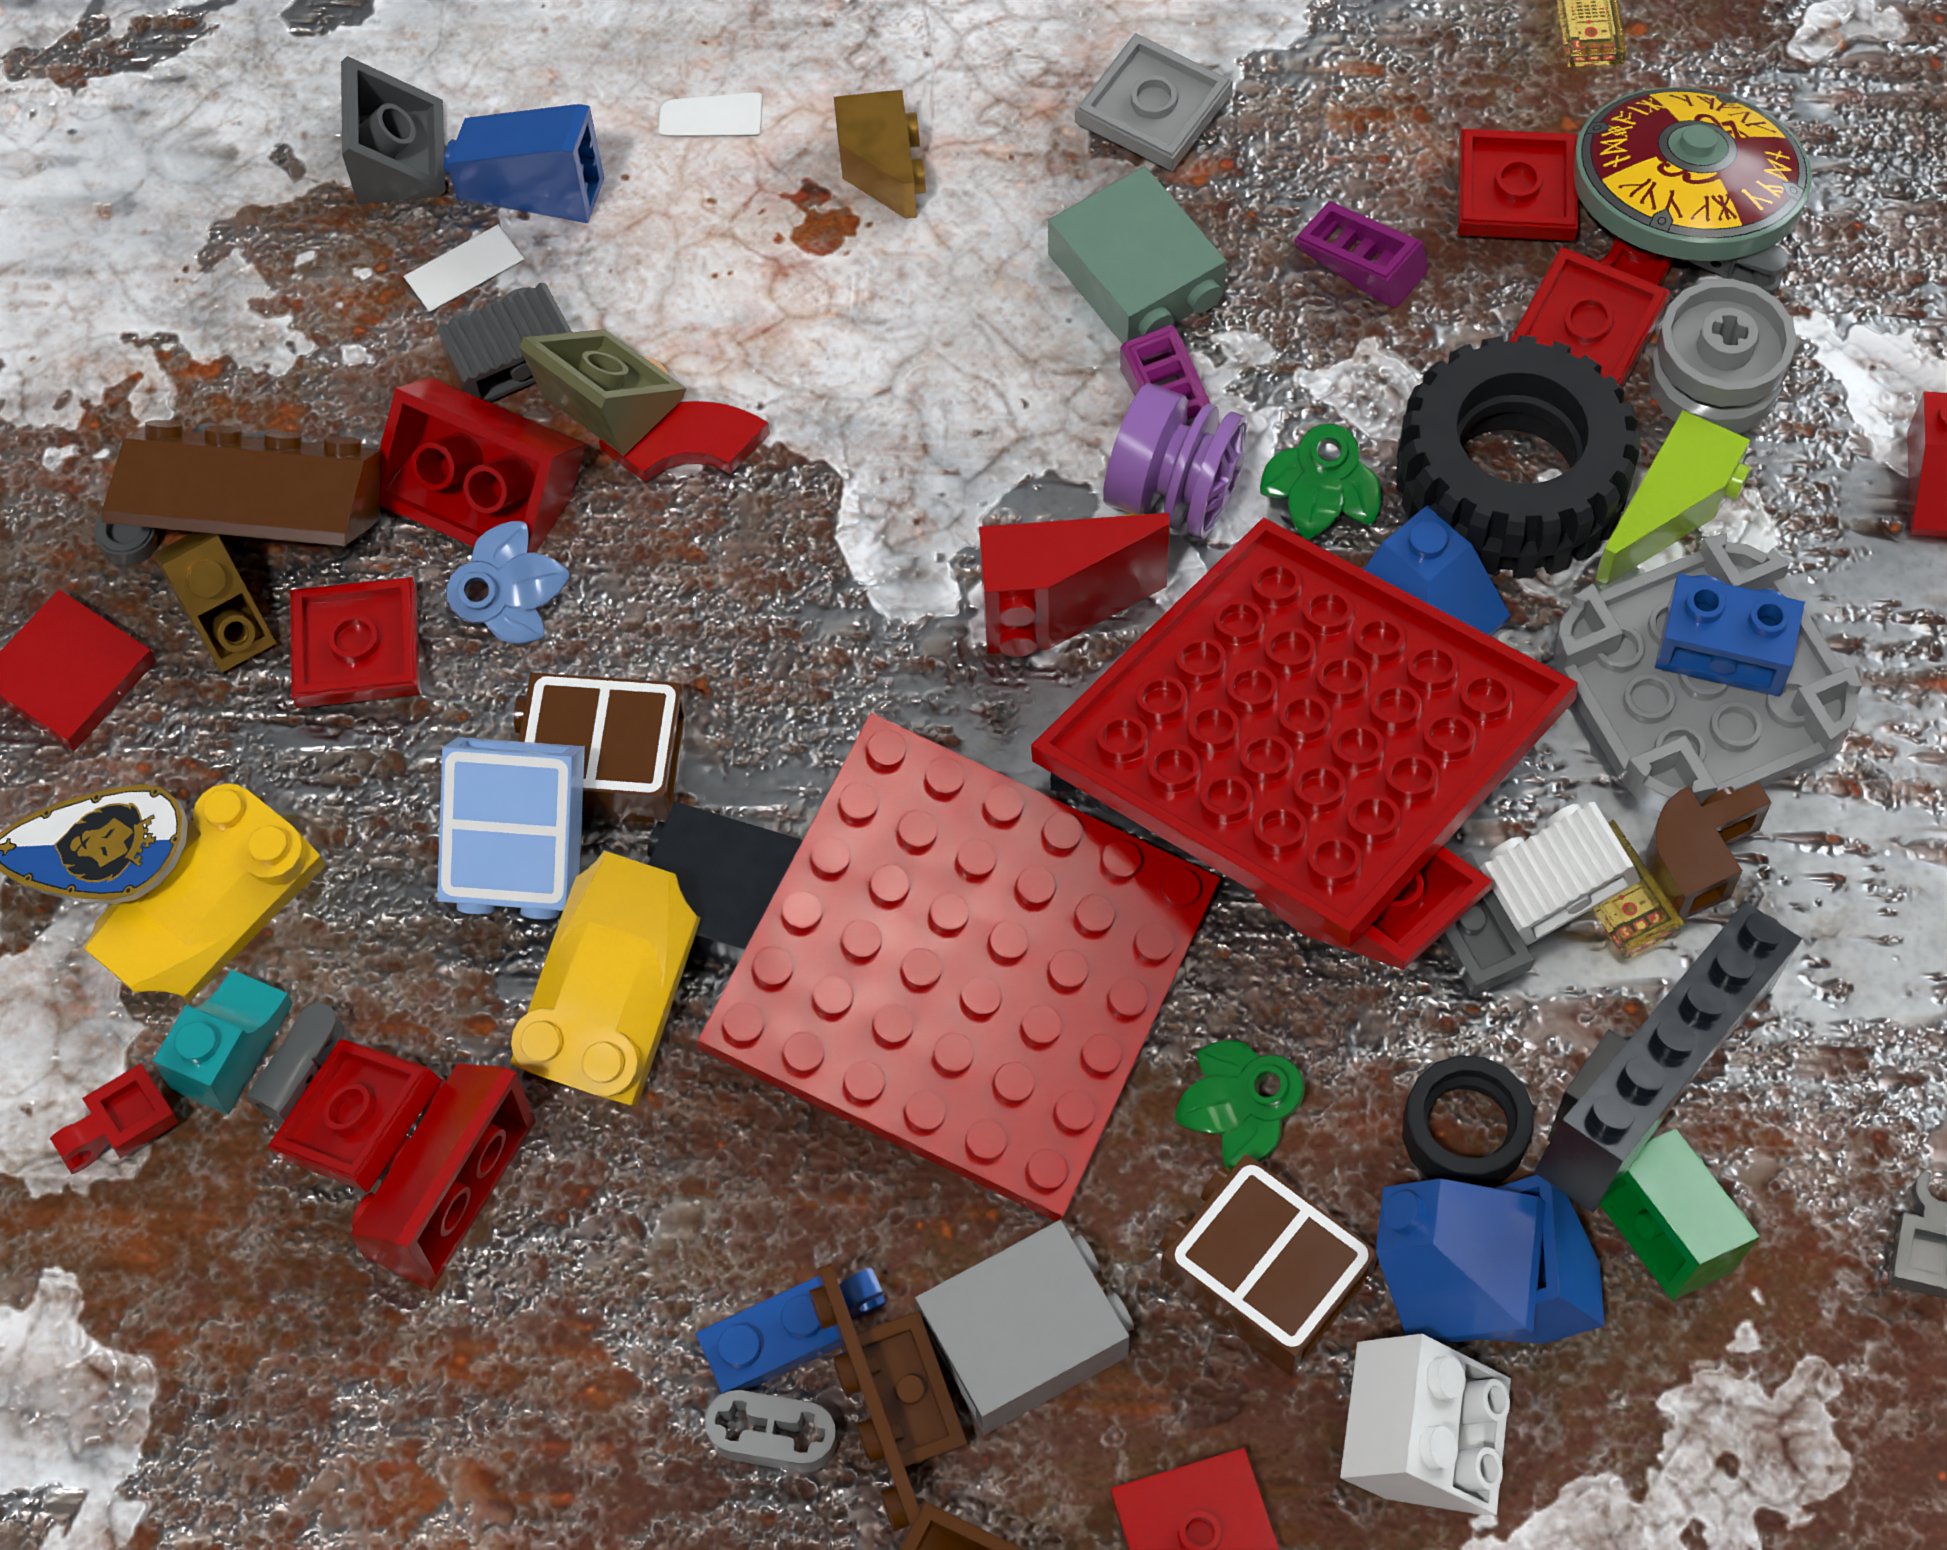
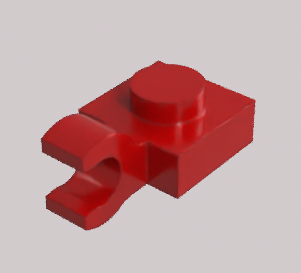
(122, 1114)

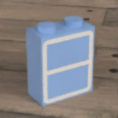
(509, 825)

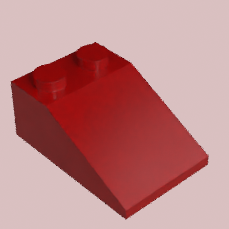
(1066, 576)
(1415, 917)

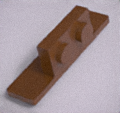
(899, 1391)

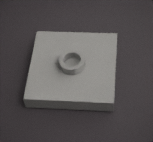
(1153, 102)

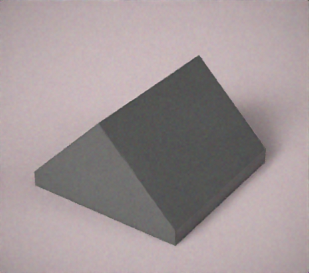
(390, 136)

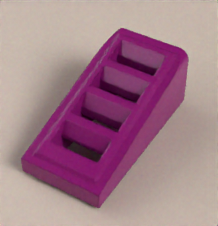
(1386, 279)
(1161, 357)

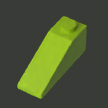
(1678, 494)

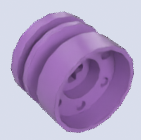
(1165, 457)

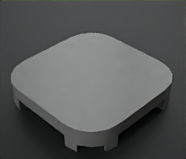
(1688, 730)

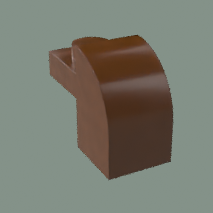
(1691, 841)

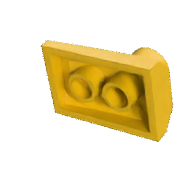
(226, 887)
(608, 980)

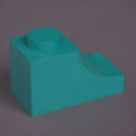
(222, 1041)

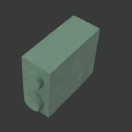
(1137, 256)

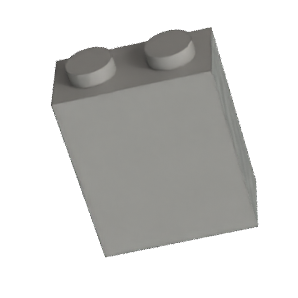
(1025, 1325)

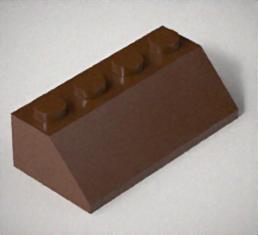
(245, 484)

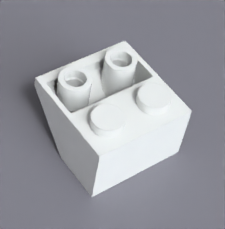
(1426, 1425)

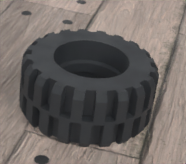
(1532, 392)

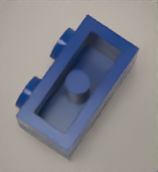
(1730, 634)

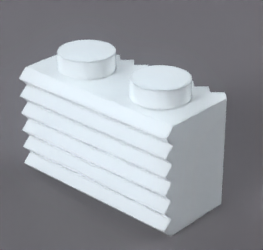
(1559, 871)

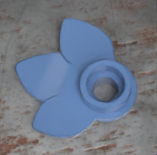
(516, 584)

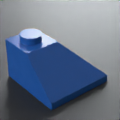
(1440, 569)
(1461, 1258)
(1569, 1270)

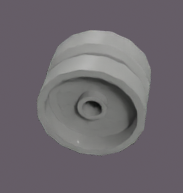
(1722, 354)

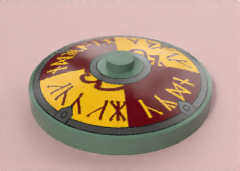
(1691, 173)

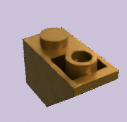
(876, 148)
(214, 598)

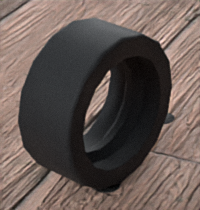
(1488, 1079)

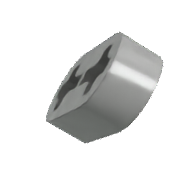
(768, 1447)

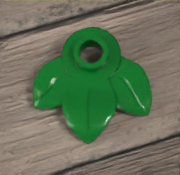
(1322, 488)
(1230, 1100)

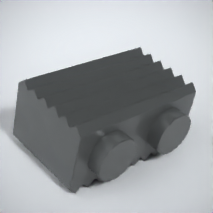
(486, 343)

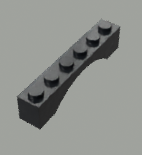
(1664, 1056)

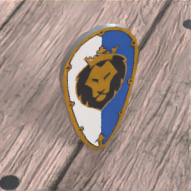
(97, 845)

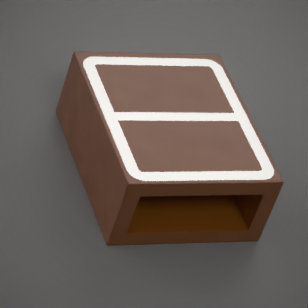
(628, 736)
(1266, 1262)

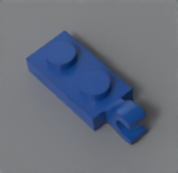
(780, 1333)

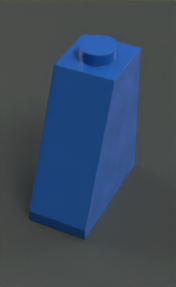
(529, 161)

